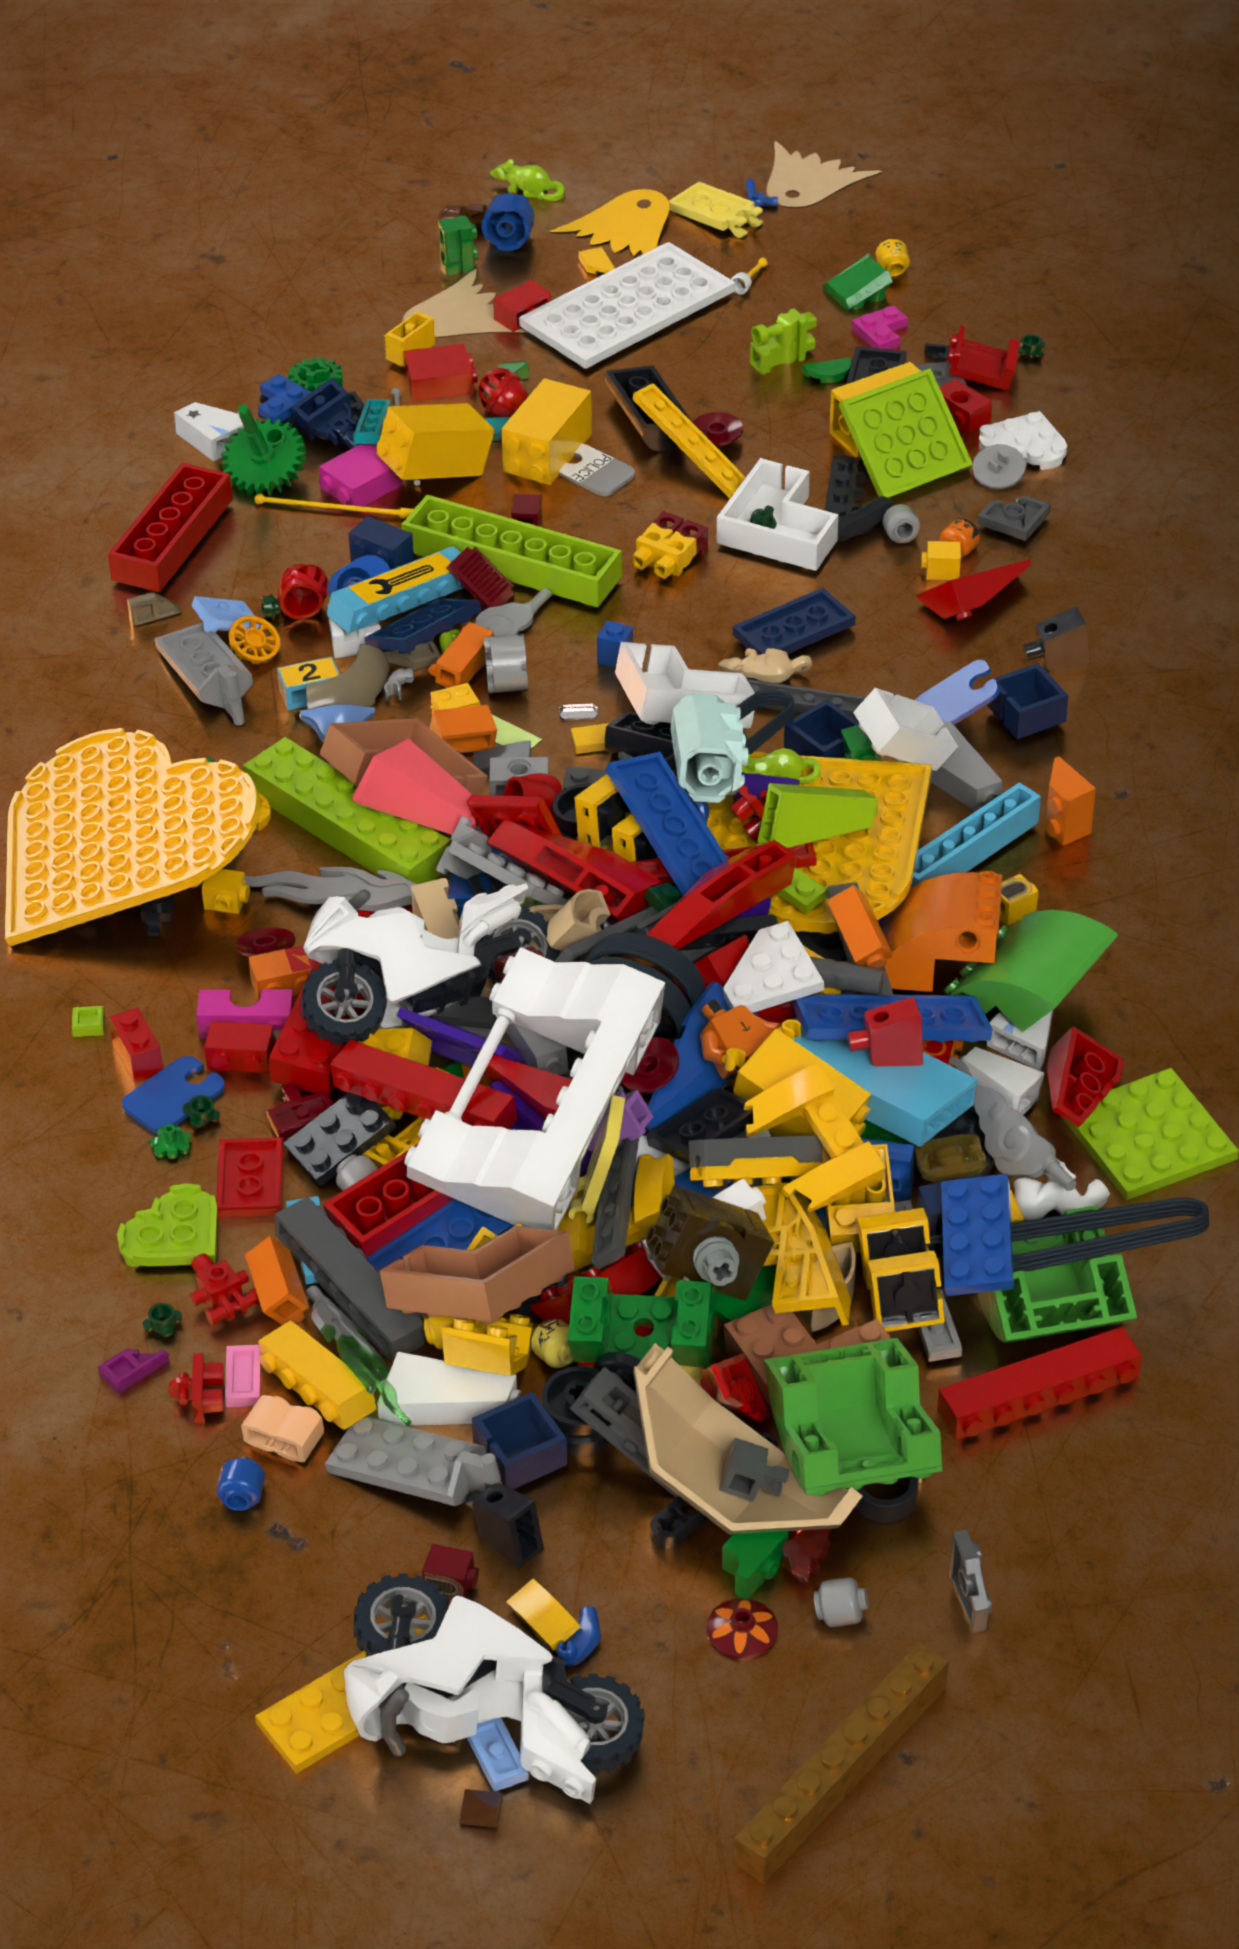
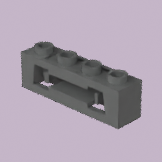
(609, 1394)

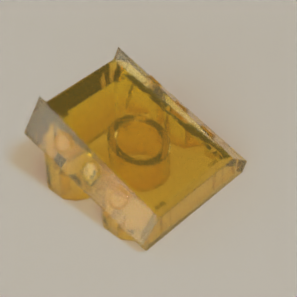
(950, 1158)

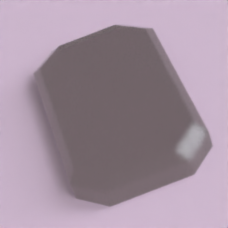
(578, 712)

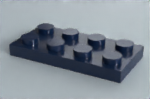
(795, 623)
(423, 624)

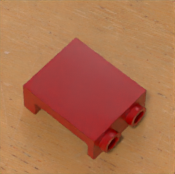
(982, 362)

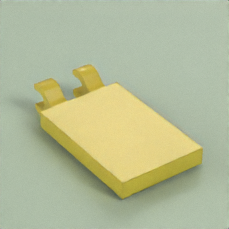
(716, 208)
(600, 1161)

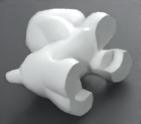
(1038, 1198)

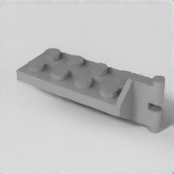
(207, 668)
(472, 855)
(413, 1461)

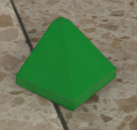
(519, 367)

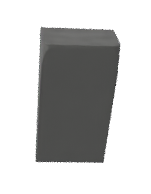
(481, 758)

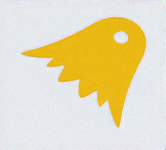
(625, 222)

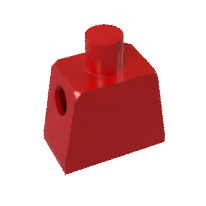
(891, 1035)

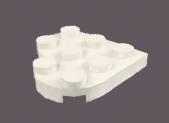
(1030, 436)

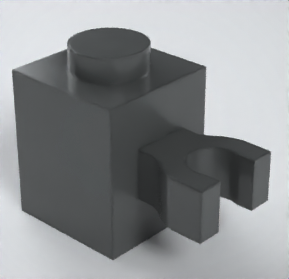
(747, 1471)

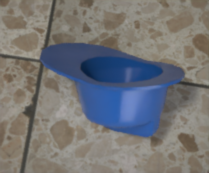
(357, 571)

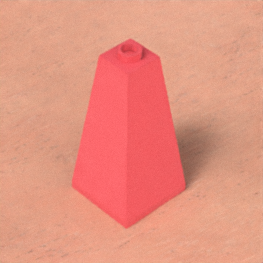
(414, 788)

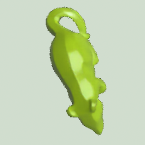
(530, 179)
(783, 764)

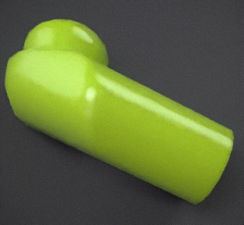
(447, 638)

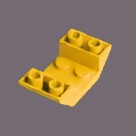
(491, 1347)

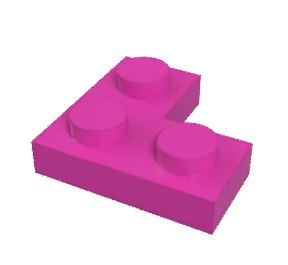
(879, 327)

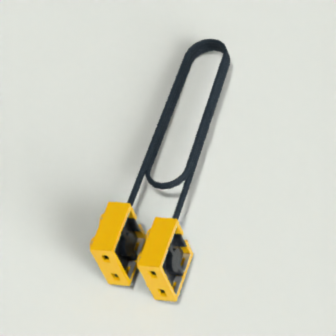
(607, 820)
(907, 1274)

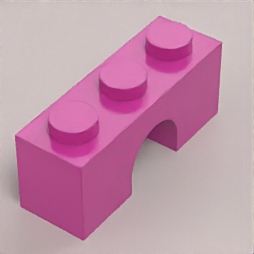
(218, 1006)

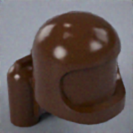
(473, 211)

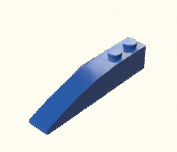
(695, 1075)

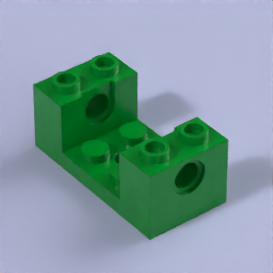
(608, 1322)

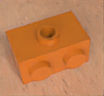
(465, 727)

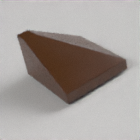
(481, 1808)

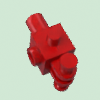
(221, 1289)

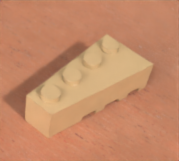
(433, 905)

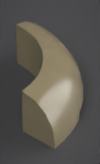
(355, 685)

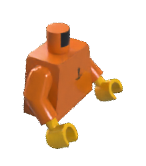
(736, 1035)

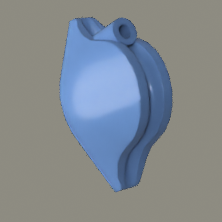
(321, 717)

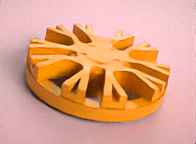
(254, 639)

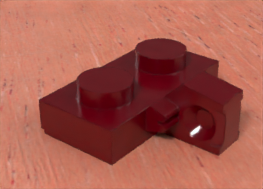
(296, 1110)

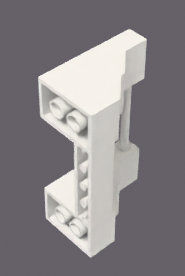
(532, 1173)

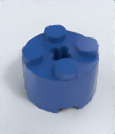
(508, 221)

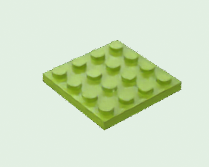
(905, 434)
(1153, 1135)

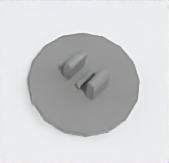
(999, 466)

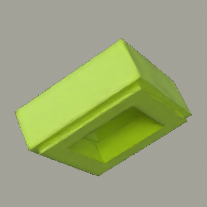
(88, 1021)

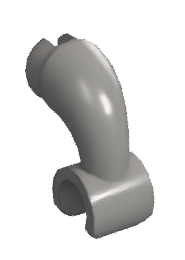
(395, 680)

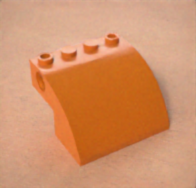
(932, 923)

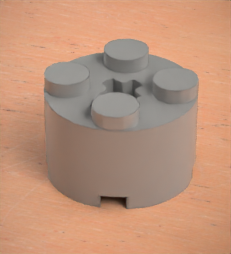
(506, 663)

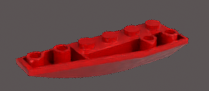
(576, 867)
(727, 893)
(627, 1276)

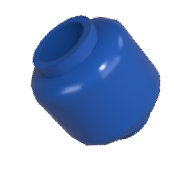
(240, 1483)

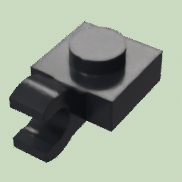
(156, 912)

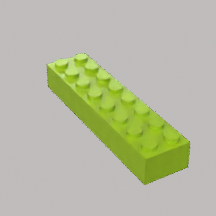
(518, 549)
(322, 804)

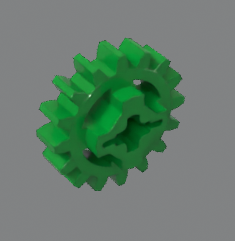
(315, 373)

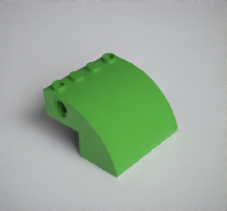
(1034, 964)
(1063, 1295)
(852, 1416)

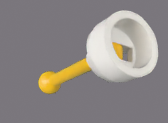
(744, 281)

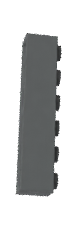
(347, 1277)

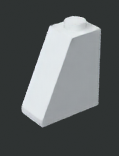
(1014, 1081)

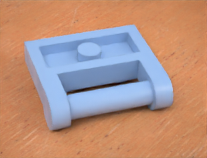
(220, 613)

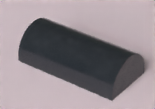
(623, 385)
(638, 738)

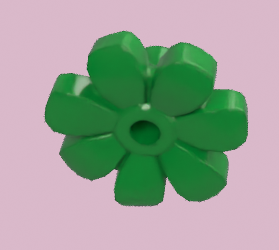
(170, 1142)

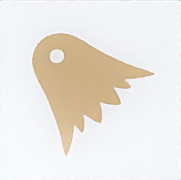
(808, 177)
(461, 310)

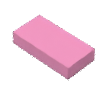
(242, 1375)

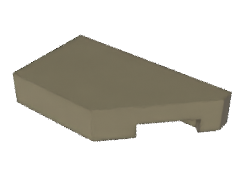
(150, 608)
(423, 656)

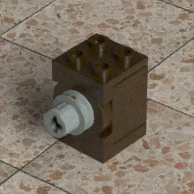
(709, 1242)

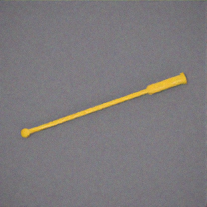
(403, 512)

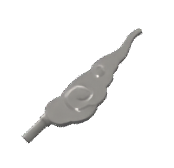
(512, 616)
(1013, 1138)

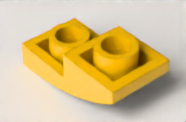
(543, 1614)

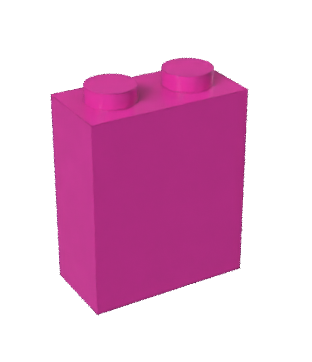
(358, 476)

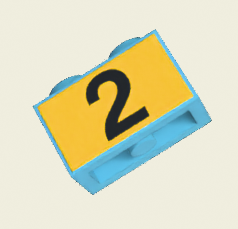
(293, 679)

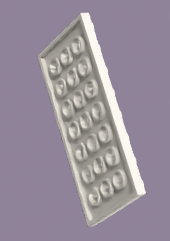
(627, 304)

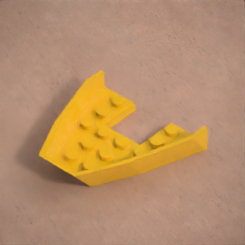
(804, 1257)

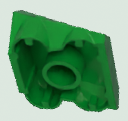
(859, 284)

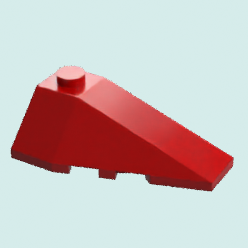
(970, 592)
(1081, 1075)
(735, 1387)

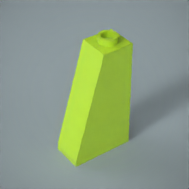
(813, 813)

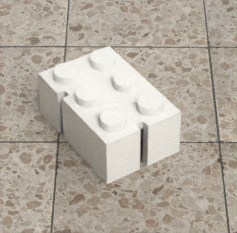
(904, 729)

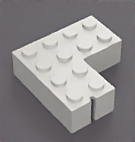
(801, 533)
(669, 680)

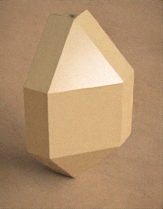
(686, 1451)

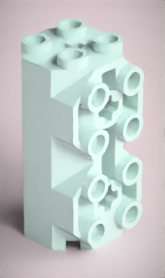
(708, 747)

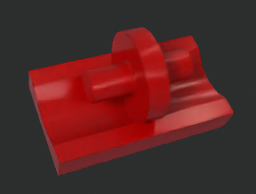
(749, 806)
(194, 1389)

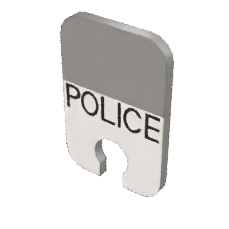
(597, 471)

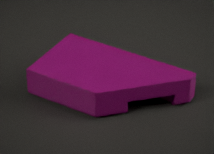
(130, 1367)

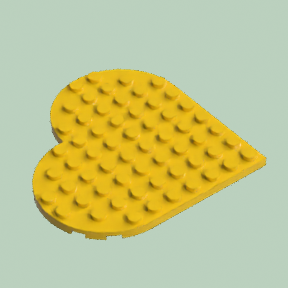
(117, 829)
(875, 858)

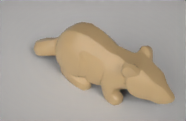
(768, 667)

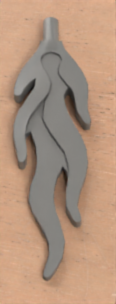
(385, 890)

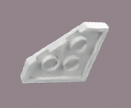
(772, 971)

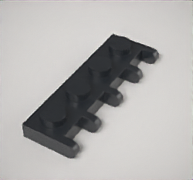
(842, 485)

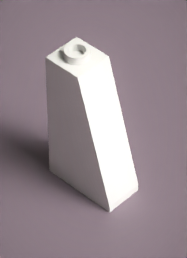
(443, 1392)

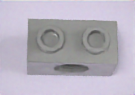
(504, 768)

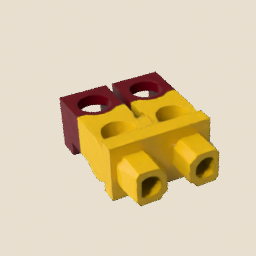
(669, 547)

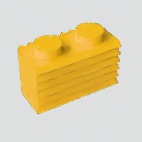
(411, 334)

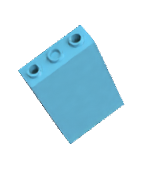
(903, 1099)

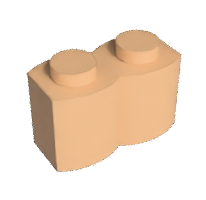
(283, 1428)

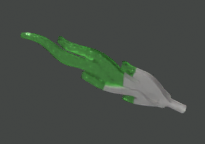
(354, 1349)

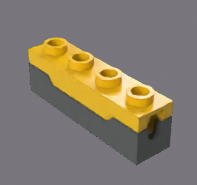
(753, 1158)

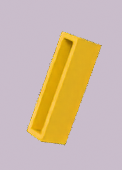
(315, 1375)

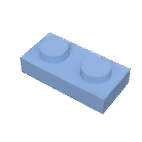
(497, 1754)

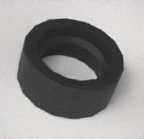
(889, 1510)

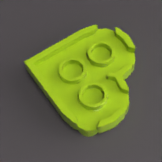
(173, 1230)

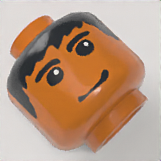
(961, 531)

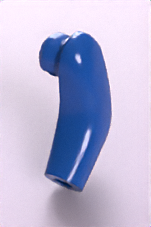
(583, 1640)

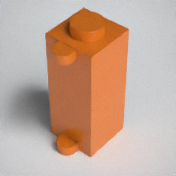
(462, 657)
(860, 928)
(277, 1281)

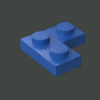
(281, 395)

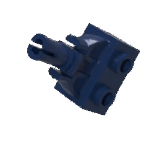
(326, 414)

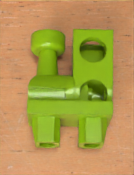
(782, 341)

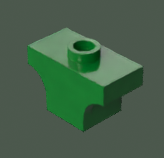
(753, 1559)

